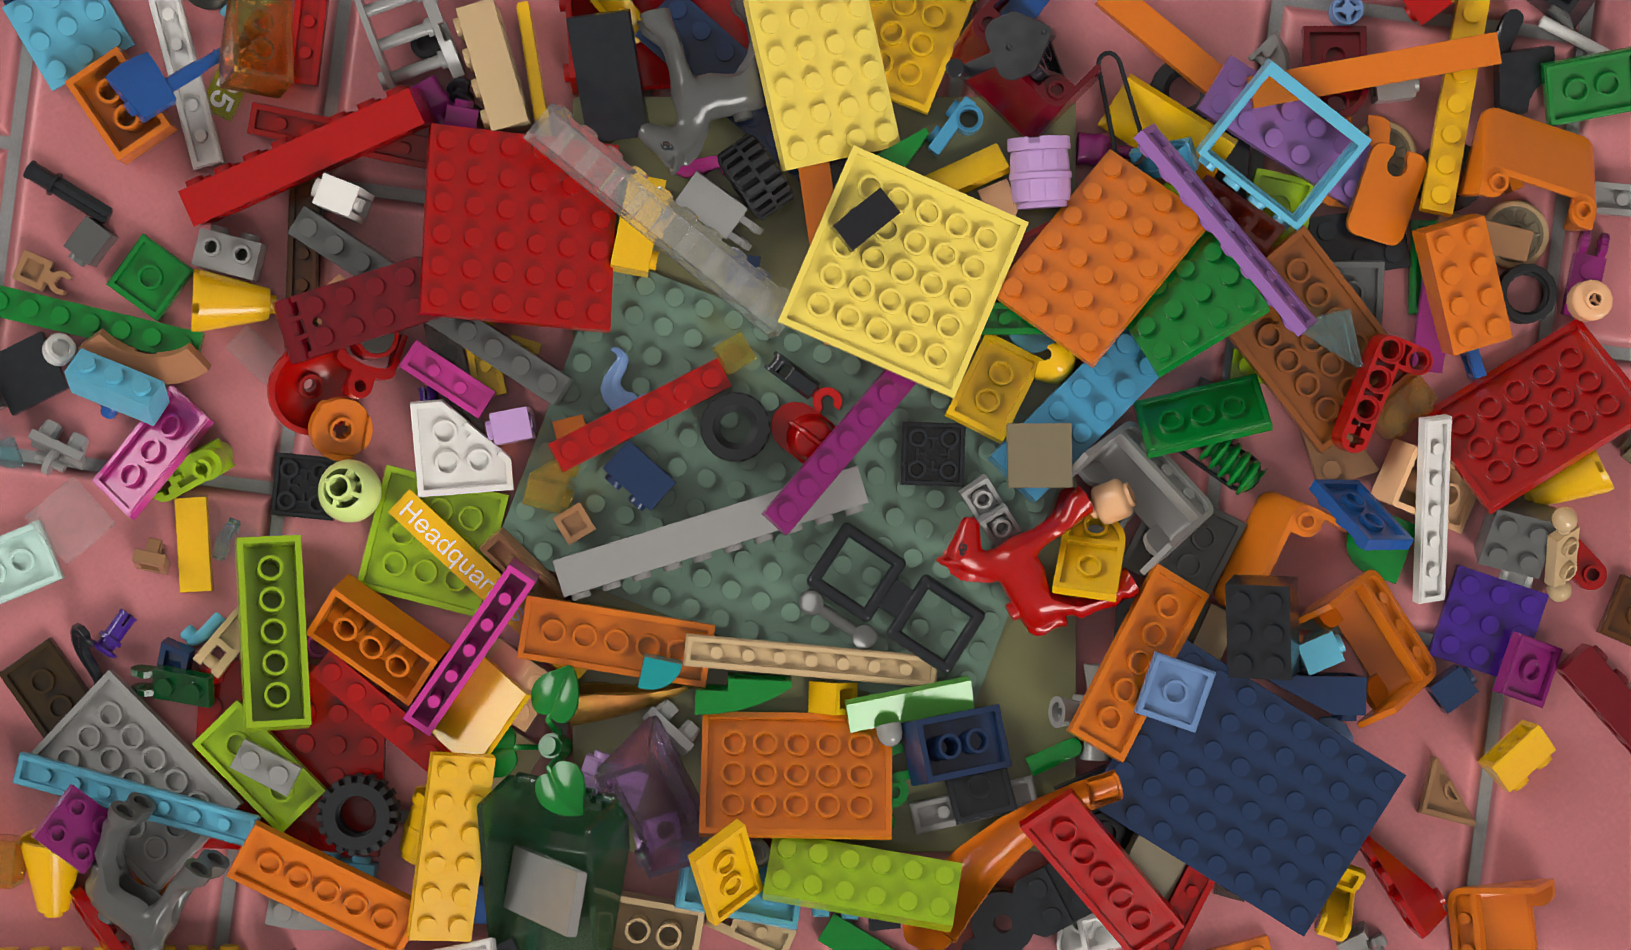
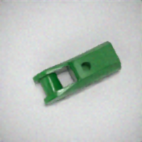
(1053, 756)

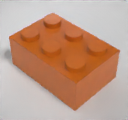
(122, 133)

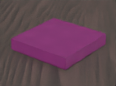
(1527, 669)

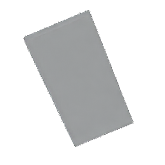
(545, 891)

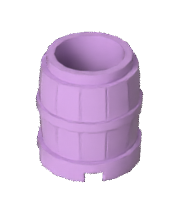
(1040, 171)

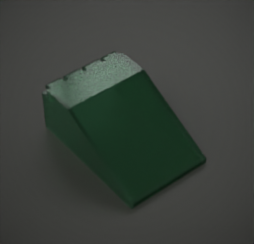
(588, 842)

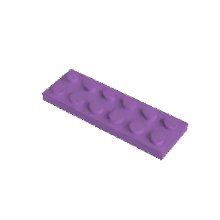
(1283, 132)

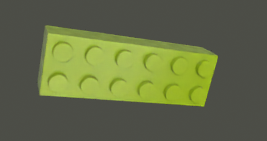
(272, 633)
(863, 882)

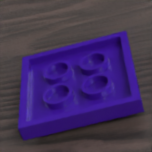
(1481, 617)

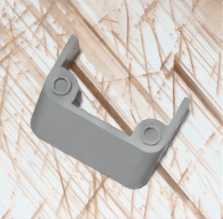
(1163, 492)

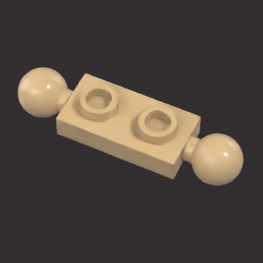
(1562, 554)

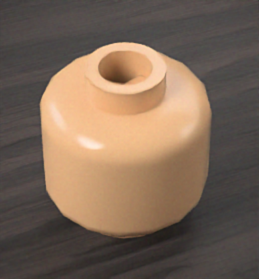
(1580, 305)
(1112, 501)

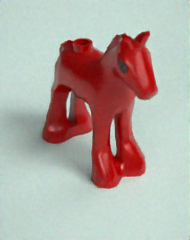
(1021, 572)

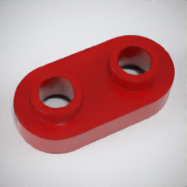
(1585, 561)

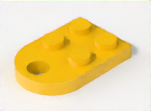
(1089, 561)

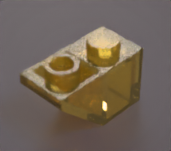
(549, 487)

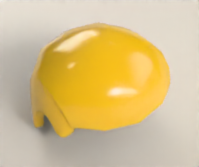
(1056, 368)

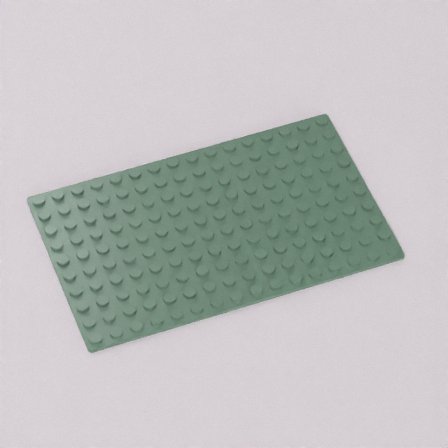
(758, 588)

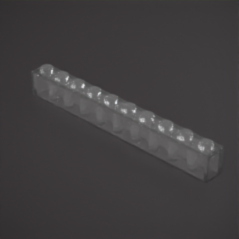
(659, 217)

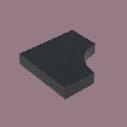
(1519, 77)

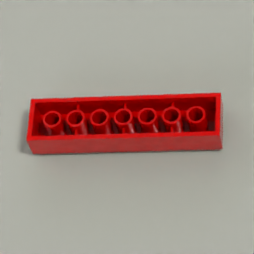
(306, 157)

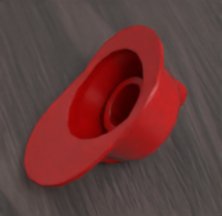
(799, 429)

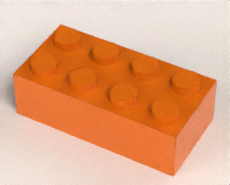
(1462, 284)
(378, 639)

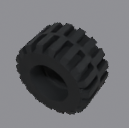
(755, 176)
(336, 828)

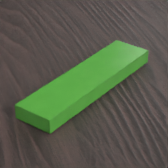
(909, 704)

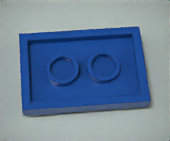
(1361, 515)

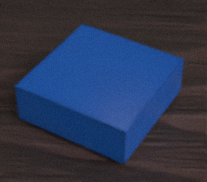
(1473, 364)

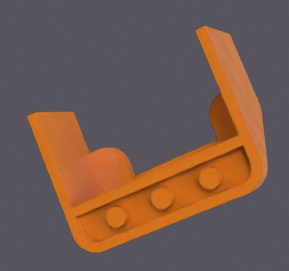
(1266, 534)
(1381, 640)

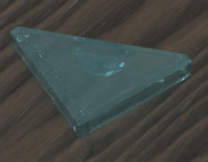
(1337, 334)

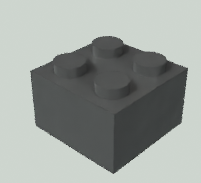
(1516, 538)

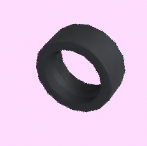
(1549, 292)

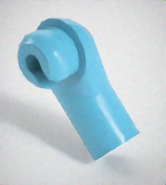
(196, 637)

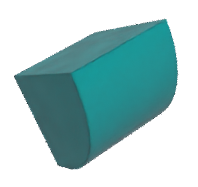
(658, 671)

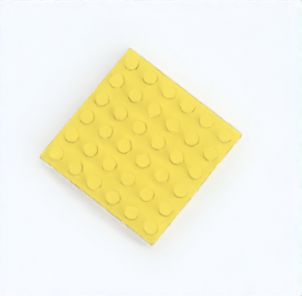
(915, 287)

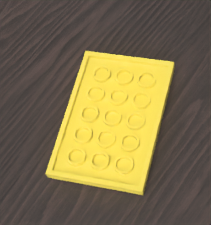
(821, 79)

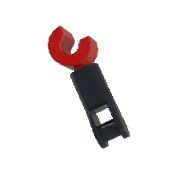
(804, 383)

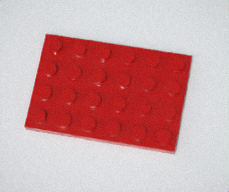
(1536, 415)

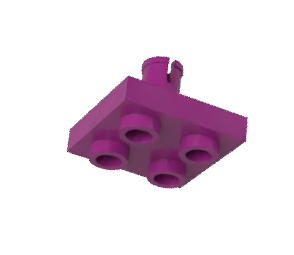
(73, 828)

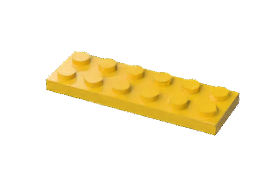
(449, 847)

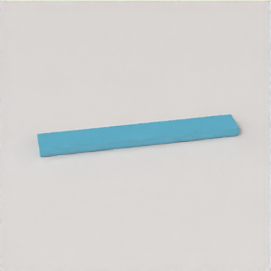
(171, 809)

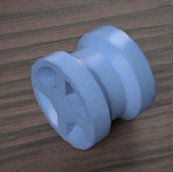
(1351, 9)

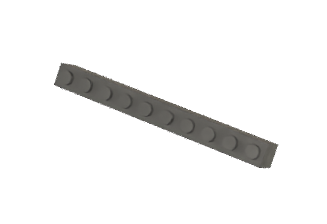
(474, 335)

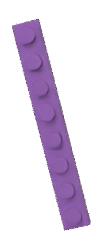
(1230, 235)

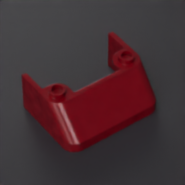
(1020, 102)

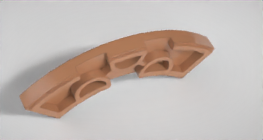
(168, 366)

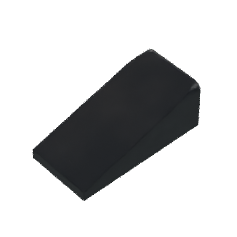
(865, 220)

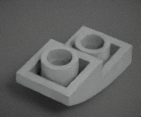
(989, 510)

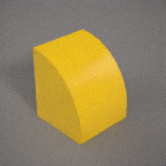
(830, 696)

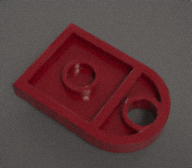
(1331, 44)

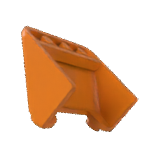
(1535, 154)
(1497, 914)

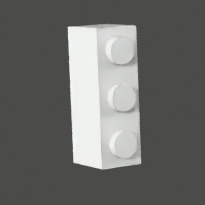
(342, 198)

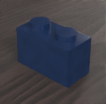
(639, 476)

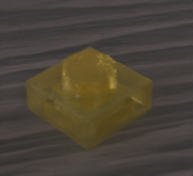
(734, 353)

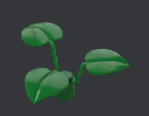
(564, 783)

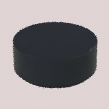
(425, 46)

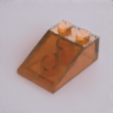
(257, 47)

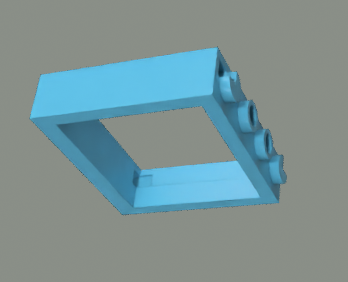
(1258, 197)

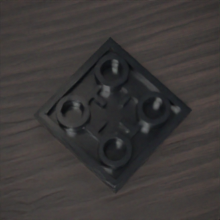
(932, 454)
(297, 486)

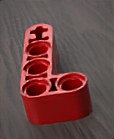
(1375, 395)

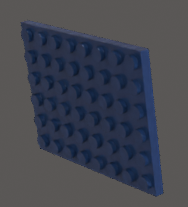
(1254, 795)

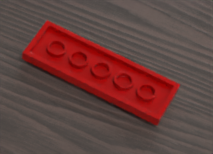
(1101, 872)

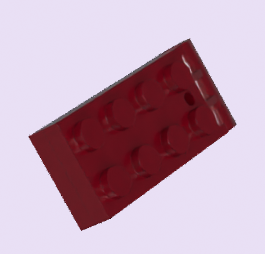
(351, 311)

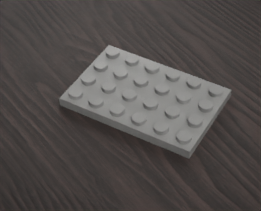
(126, 738)

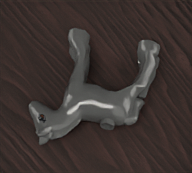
(697, 97)
(125, 902)

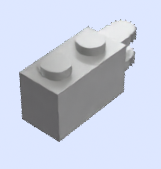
(717, 208)

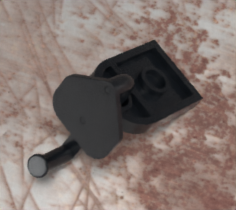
(1017, 49)

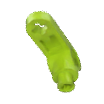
(199, 466)

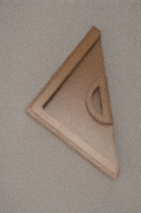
(1441, 798)

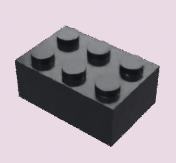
(1262, 627)

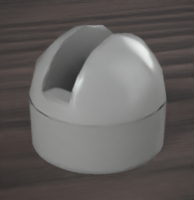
(890, 733)

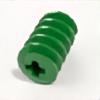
(1233, 464)

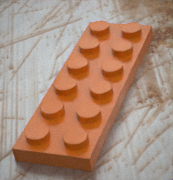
(1155, 622)
(605, 637)
(322, 888)

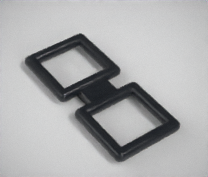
(896, 598)

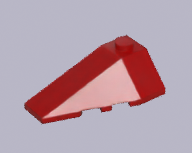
(1413, 898)

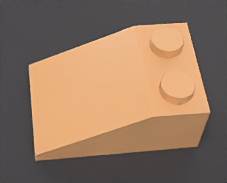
(1398, 485)
(522, 671)

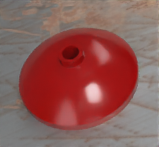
(286, 390)

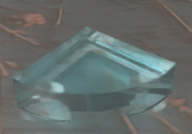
(10, 454)
(222, 541)

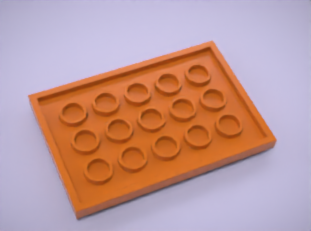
(1101, 258)
(794, 777)

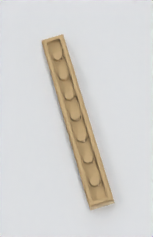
(806, 660)

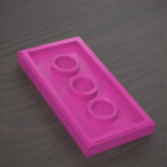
(152, 454)

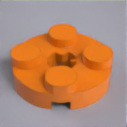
(324, 419)

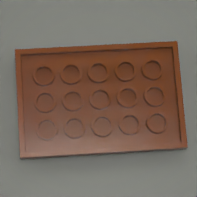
(1296, 369)

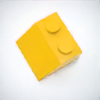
(1518, 756)

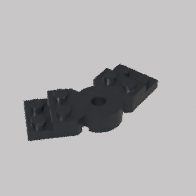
(1037, 906)

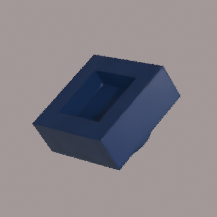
(175, 654)

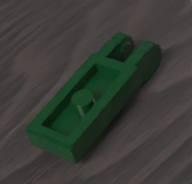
(175, 684)

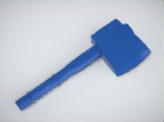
(147, 90)

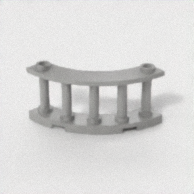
(446, 57)

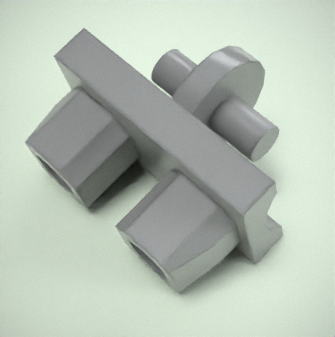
(47, 441)
(682, 737)

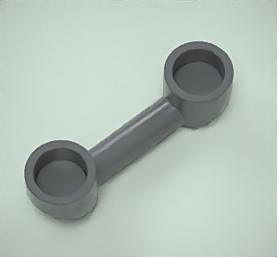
(862, 635)

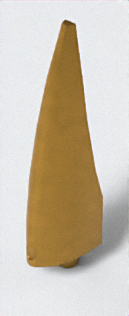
(609, 700)

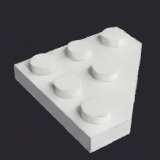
(455, 454)

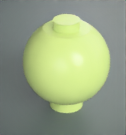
(349, 491)

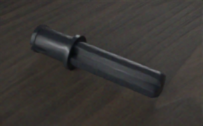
(68, 192)

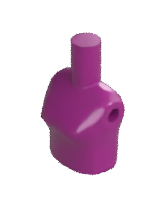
(435, 96)
(1093, 146)

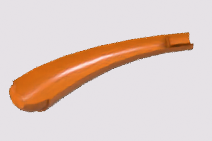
(997, 851)

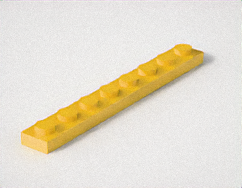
(1452, 117)

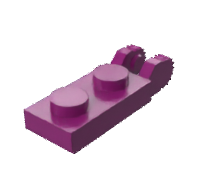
(1584, 266)

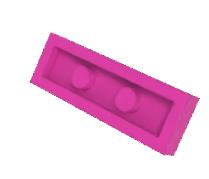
(447, 379)

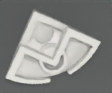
(1086, 935)

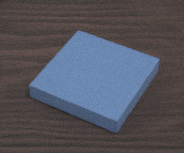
(1174, 691)

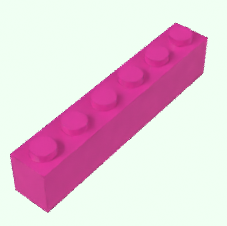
(471, 646)

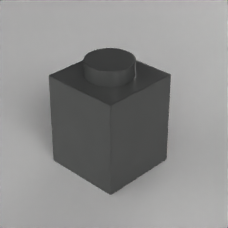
(90, 242)

